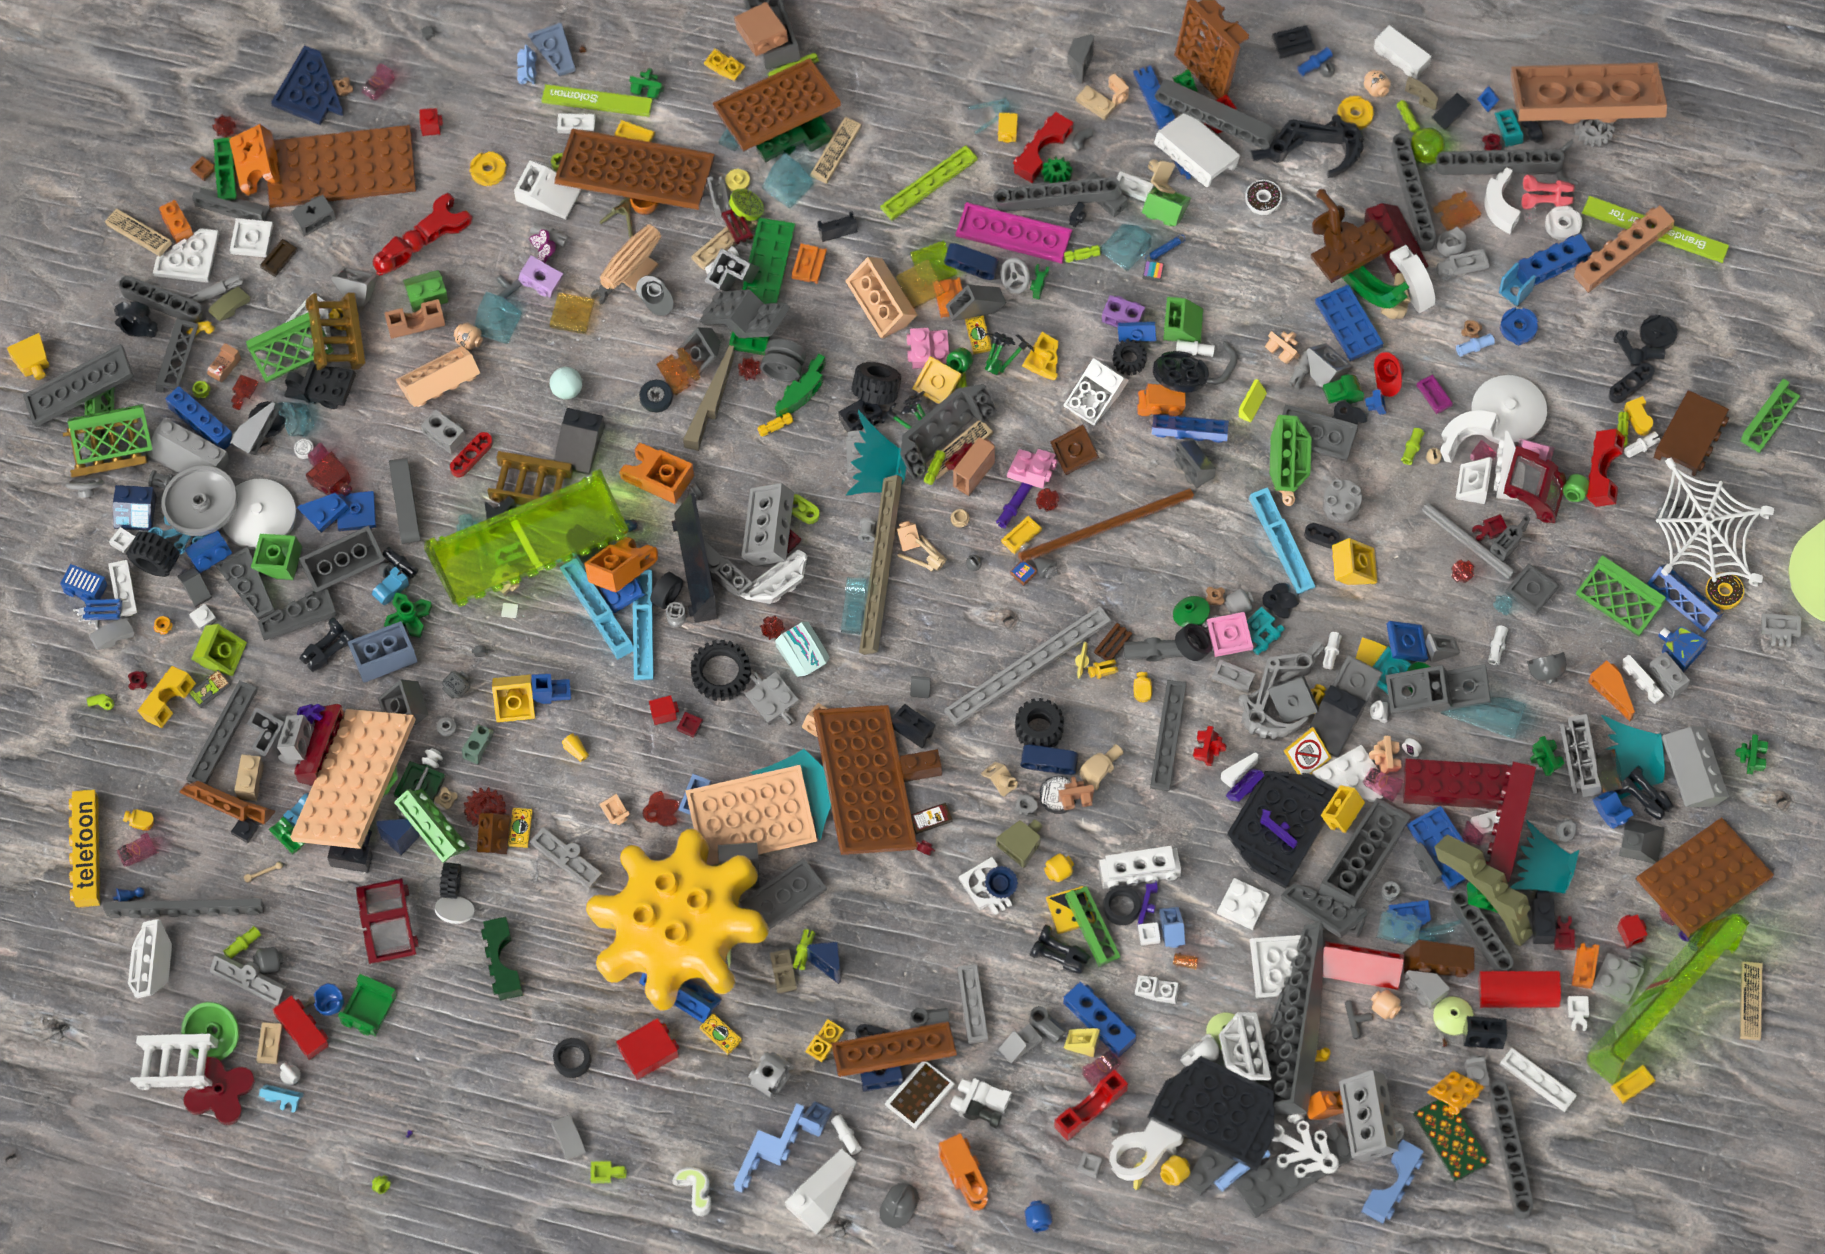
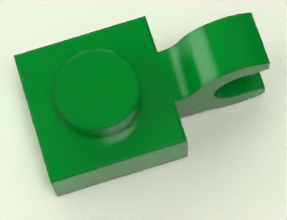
(1038, 284)

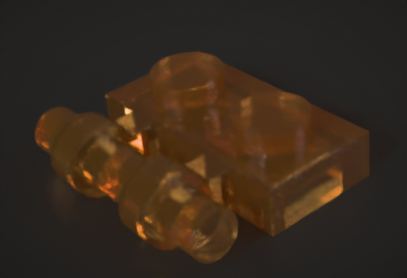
(1460, 216)
(673, 373)

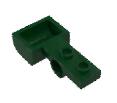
(811, 133)

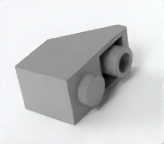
(1427, 986)

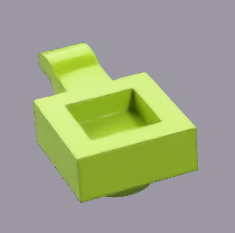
(603, 1172)

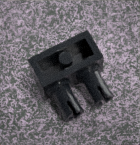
(351, 858)

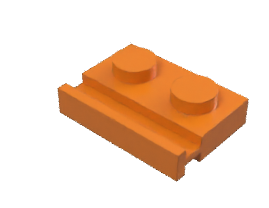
(809, 263)
(951, 289)

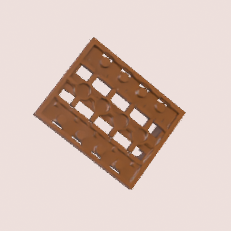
(1208, 65)

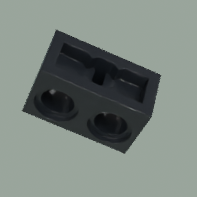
(851, 413)
(1484, 1032)

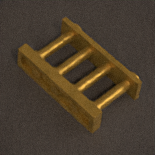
(350, 322)
(117, 462)
(526, 464)

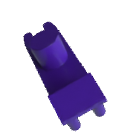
(1280, 831)
(1146, 906)

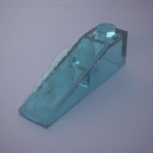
(1499, 716)

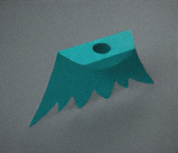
(878, 460)
(1637, 748)
(814, 782)
(1548, 865)

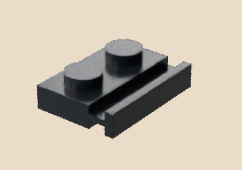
(1293, 41)

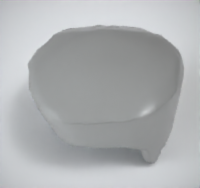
(1452, 242)

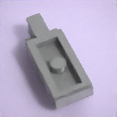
(1464, 263)

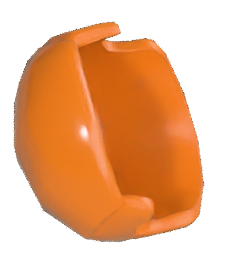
(642, 206)

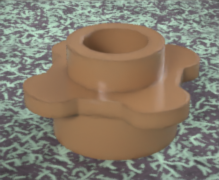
(343, 91)
(1471, 325)
(1215, 600)

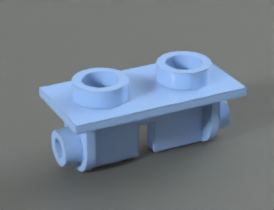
(526, 58)

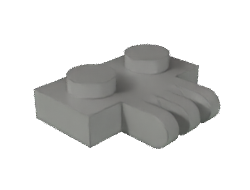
(1781, 627)

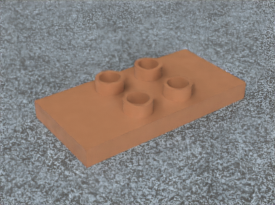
(1588, 92)

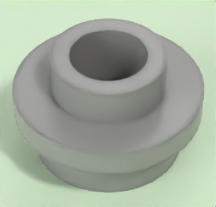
(446, 731)

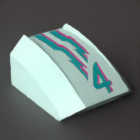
(802, 649)

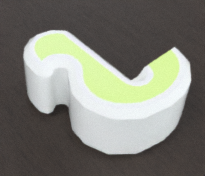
(701, 1186)

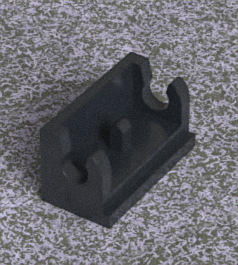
(837, 228)
(913, 725)

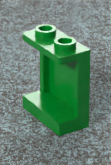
(368, 1005)

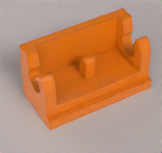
(1585, 966)

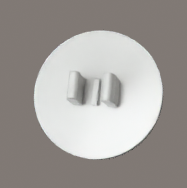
(454, 910)

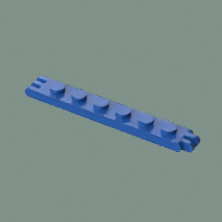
(1162, 114)

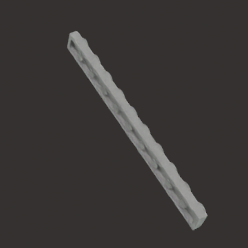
(1027, 666)

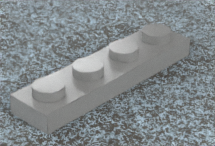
(972, 1003)

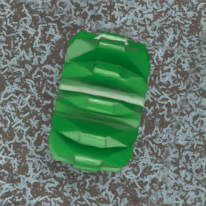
(1057, 170)

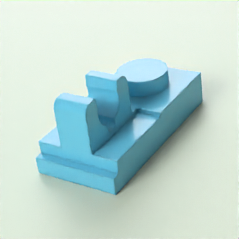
(274, 1093)

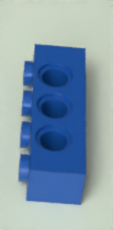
(1563, 261)
(198, 418)
(1116, 1043)

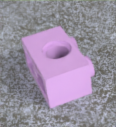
(538, 268)

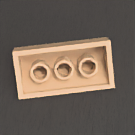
(881, 297)
(438, 376)

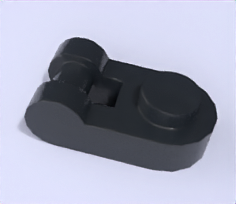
(1534, 131)

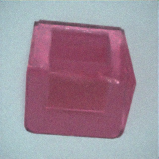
(1482, 451)
(317, 454)
(1472, 834)

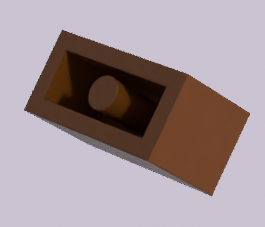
(921, 765)

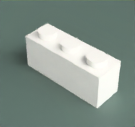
(1402, 52)

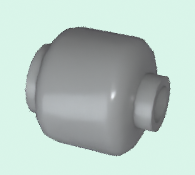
(1239, 602)

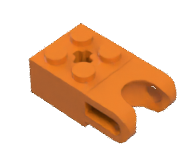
(254, 158)
(658, 473)
(619, 564)
(964, 1170)

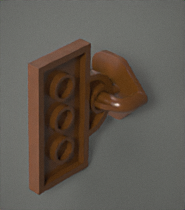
(1348, 249)

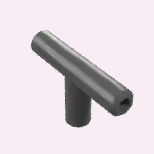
(509, 288)
(1355, 1019)

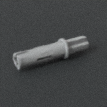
(216, 289)

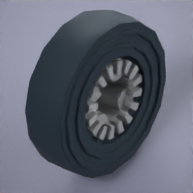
(655, 387)

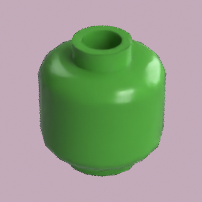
(1576, 488)

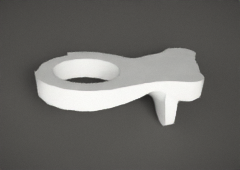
(1153, 1140)

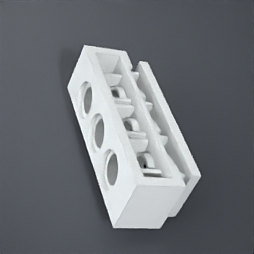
(1145, 859)

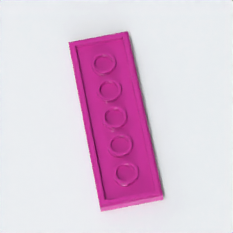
(1013, 232)

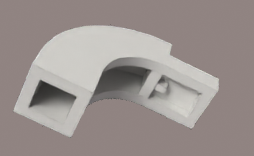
(1497, 209)
(1416, 276)
(1465, 425)

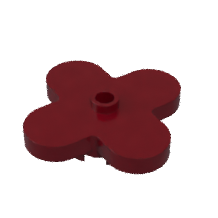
(223, 1103)

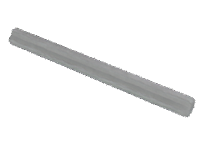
(1468, 540)

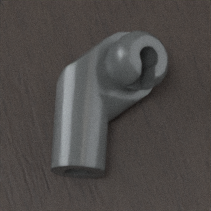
(1080, 137)

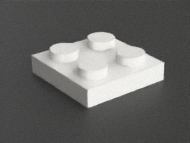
(251, 237)
(1243, 904)

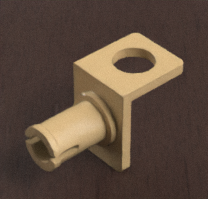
(1162, 173)
(1001, 778)

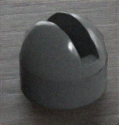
(1324, 71)
(971, 564)
(383, 566)

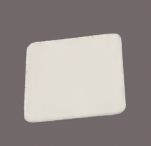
(509, 610)

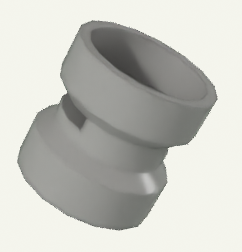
(674, 618)

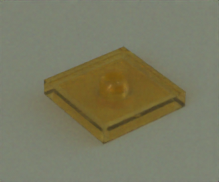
(920, 284)
(572, 313)

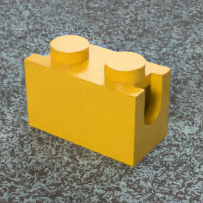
(1343, 808)

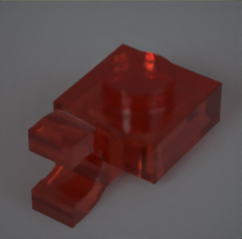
(243, 389)

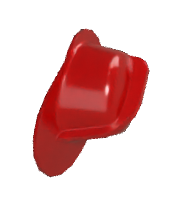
(1388, 373)

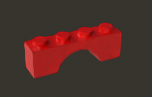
(1055, 130)
(1607, 446)
(1079, 1116)

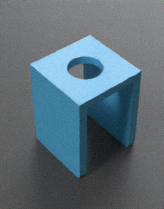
(1510, 280)

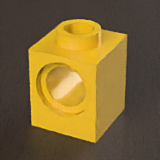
(1007, 127)

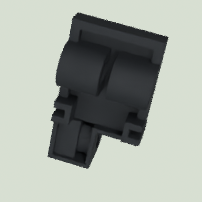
(327, 386)

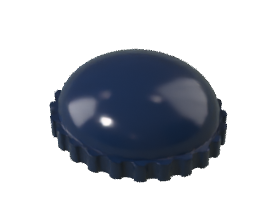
(1001, 882)

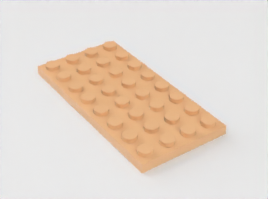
(353, 778)

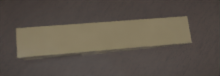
(710, 403)

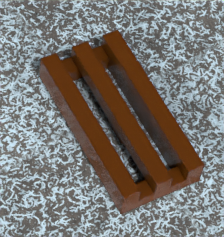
(1117, 627)

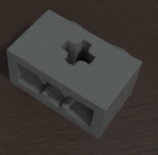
(313, 215)

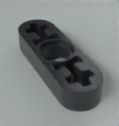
(1633, 375)

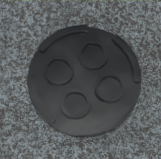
(1180, 372)

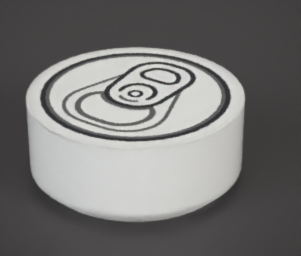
(303, 448)

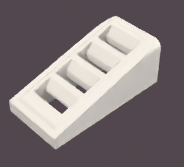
(1237, 771)

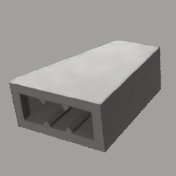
(975, 302)

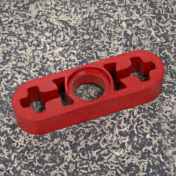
(472, 446)

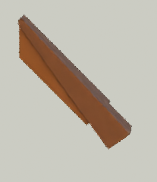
(226, 803)

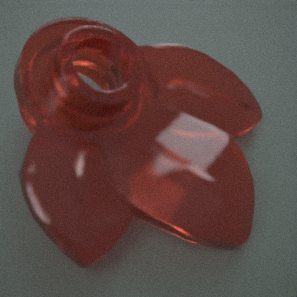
(663, 808)

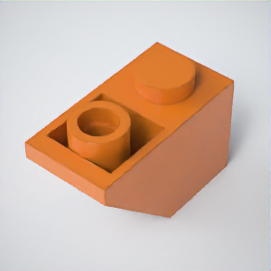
(1325, 1105)

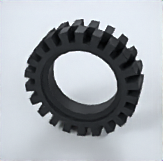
(720, 649)

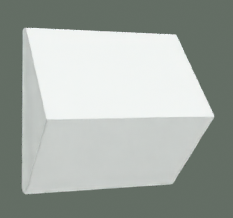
(1474, 481)

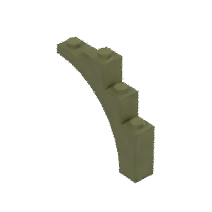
(1490, 882)

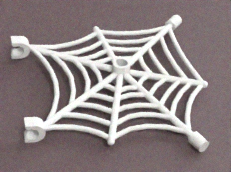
(1706, 522)

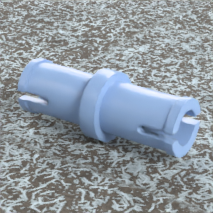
(1475, 344)

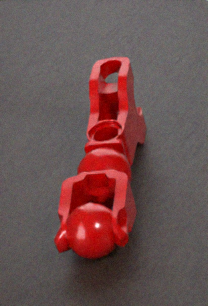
(440, 221)

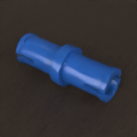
(1314, 61)

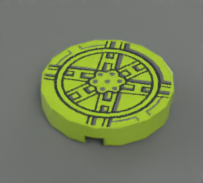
(746, 204)

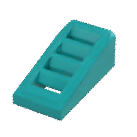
(1513, 137)

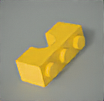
(174, 683)

